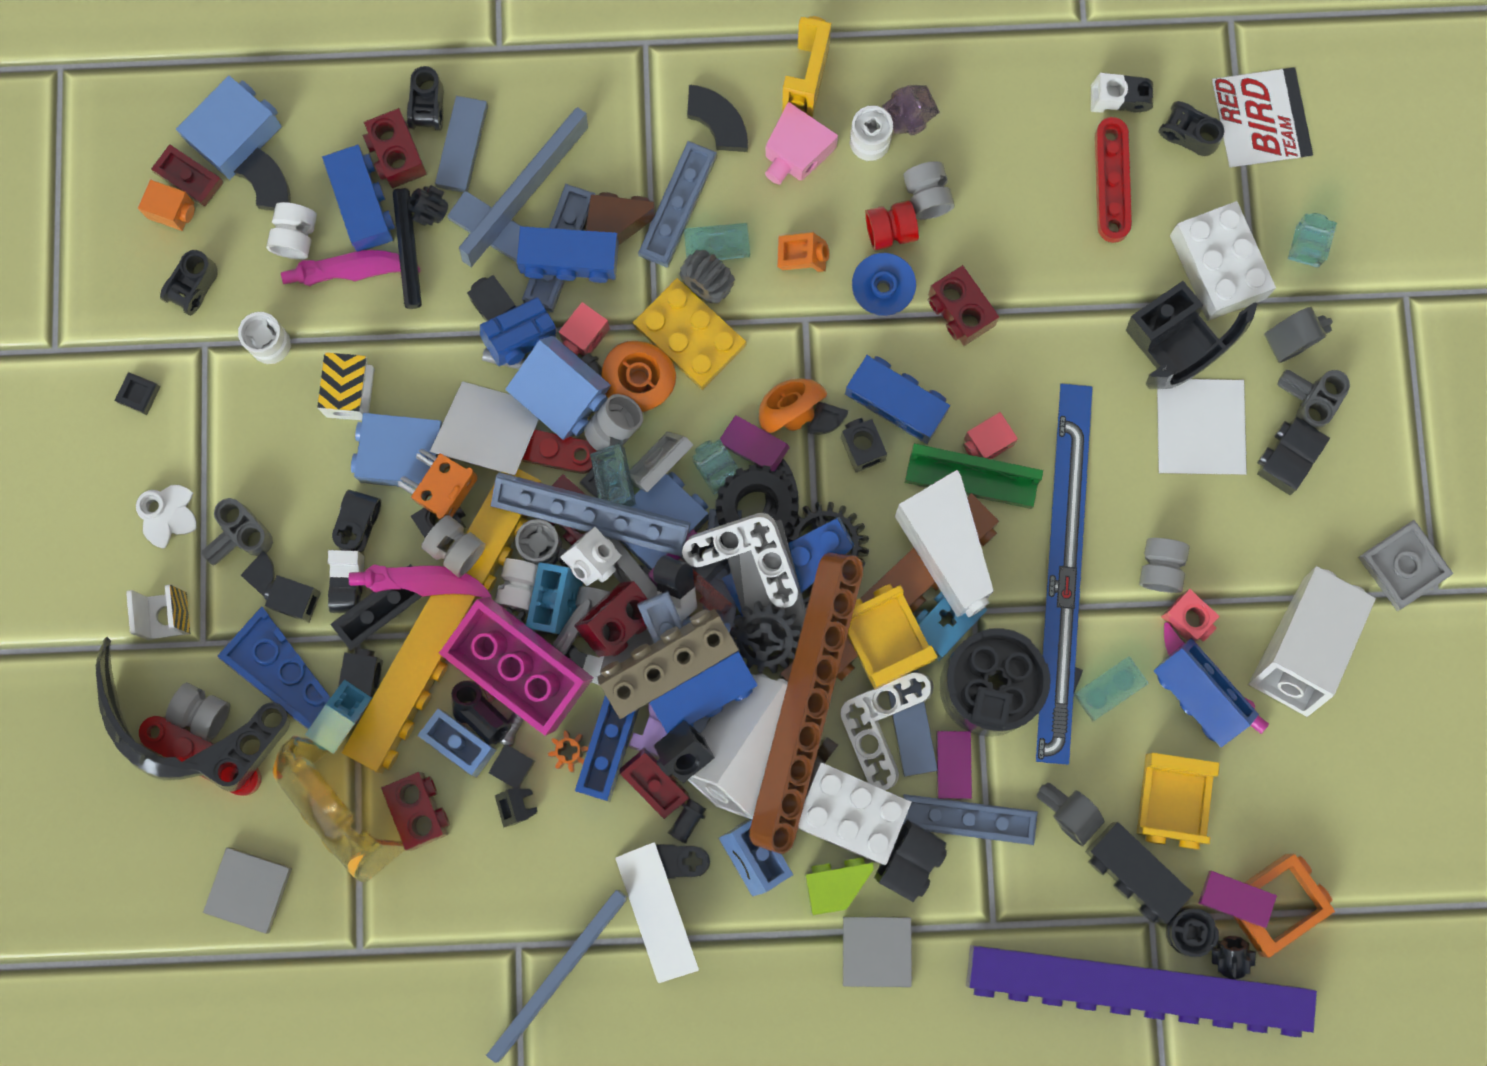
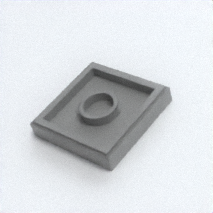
(659, 460)
(1405, 565)
(247, 890)
(877, 952)

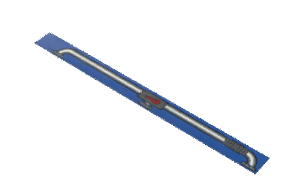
(1064, 572)

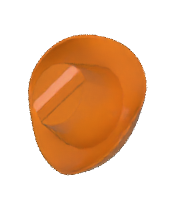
(640, 373)
(790, 404)

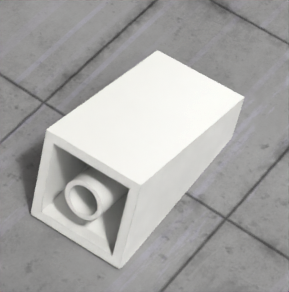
(947, 542)
(1313, 642)
(741, 747)

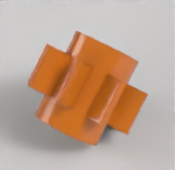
(561, 745)

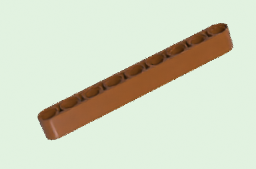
(806, 702)

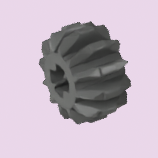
(707, 276)

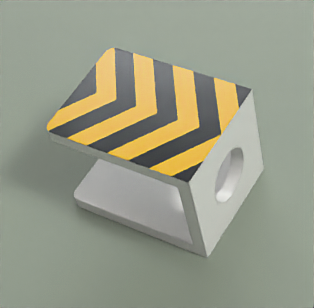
(345, 386)
(144, 614)

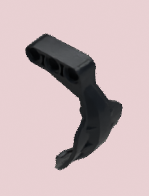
(206, 763)

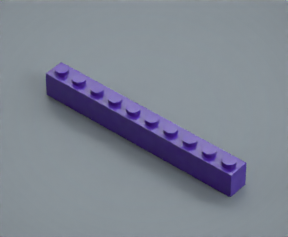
(1141, 988)

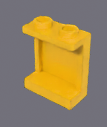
(813, 37)
(888, 637)
(1176, 800)

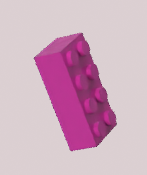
(516, 665)

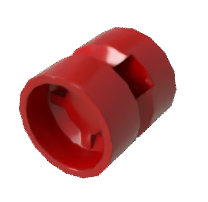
(892, 225)

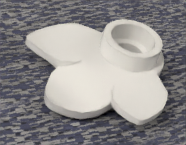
(170, 516)

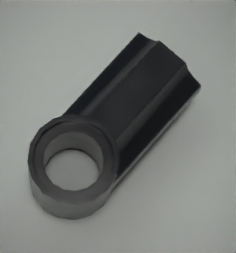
(479, 713)

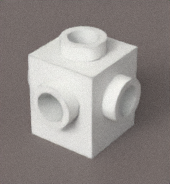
(592, 557)

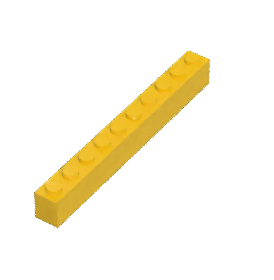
(418, 663)

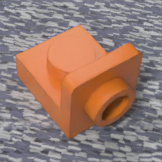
(802, 251)

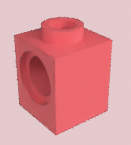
(584, 330)
(990, 438)
(1191, 602)

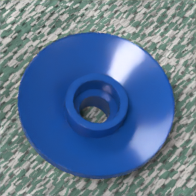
(884, 269)

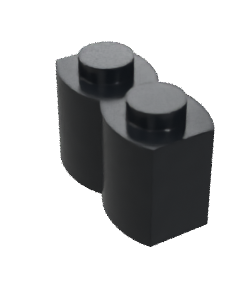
(1292, 456)
(912, 861)

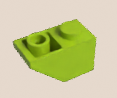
(836, 888)

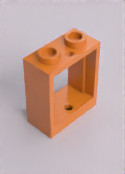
(1318, 894)

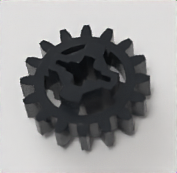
(778, 637)

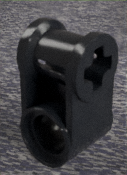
(425, 106)
(1189, 129)
(189, 284)
(356, 516)
(674, 859)

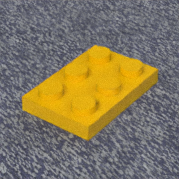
(689, 333)

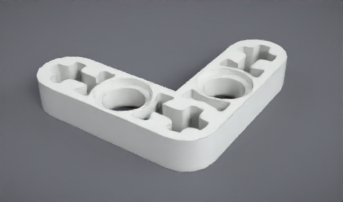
(749, 541)
(872, 715)

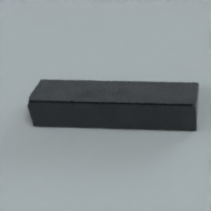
(372, 614)

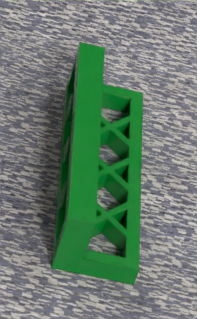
(980, 476)

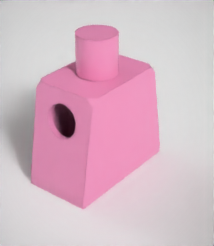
(797, 145)

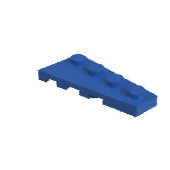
(807, 553)
(275, 669)

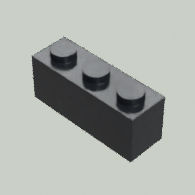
(1138, 874)

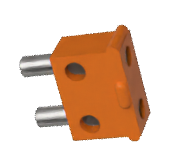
(446, 488)

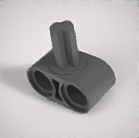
(1297, 333)
(1316, 395)
(236, 532)
(1074, 814)

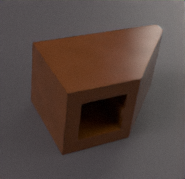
(619, 215)

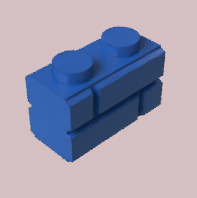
(516, 332)

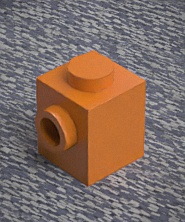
(167, 205)

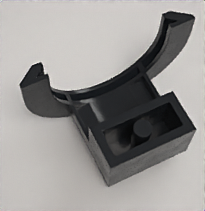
(1179, 338)

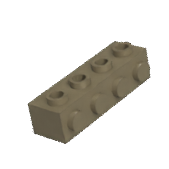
(666, 663)

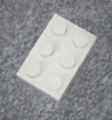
(1222, 261)
(852, 813)

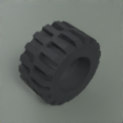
(762, 481)

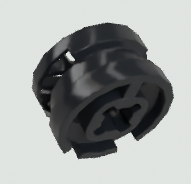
(1192, 932)

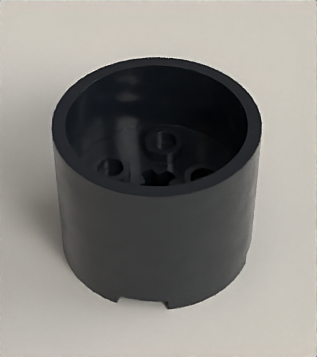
(977, 660)

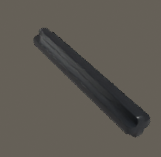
(407, 249)

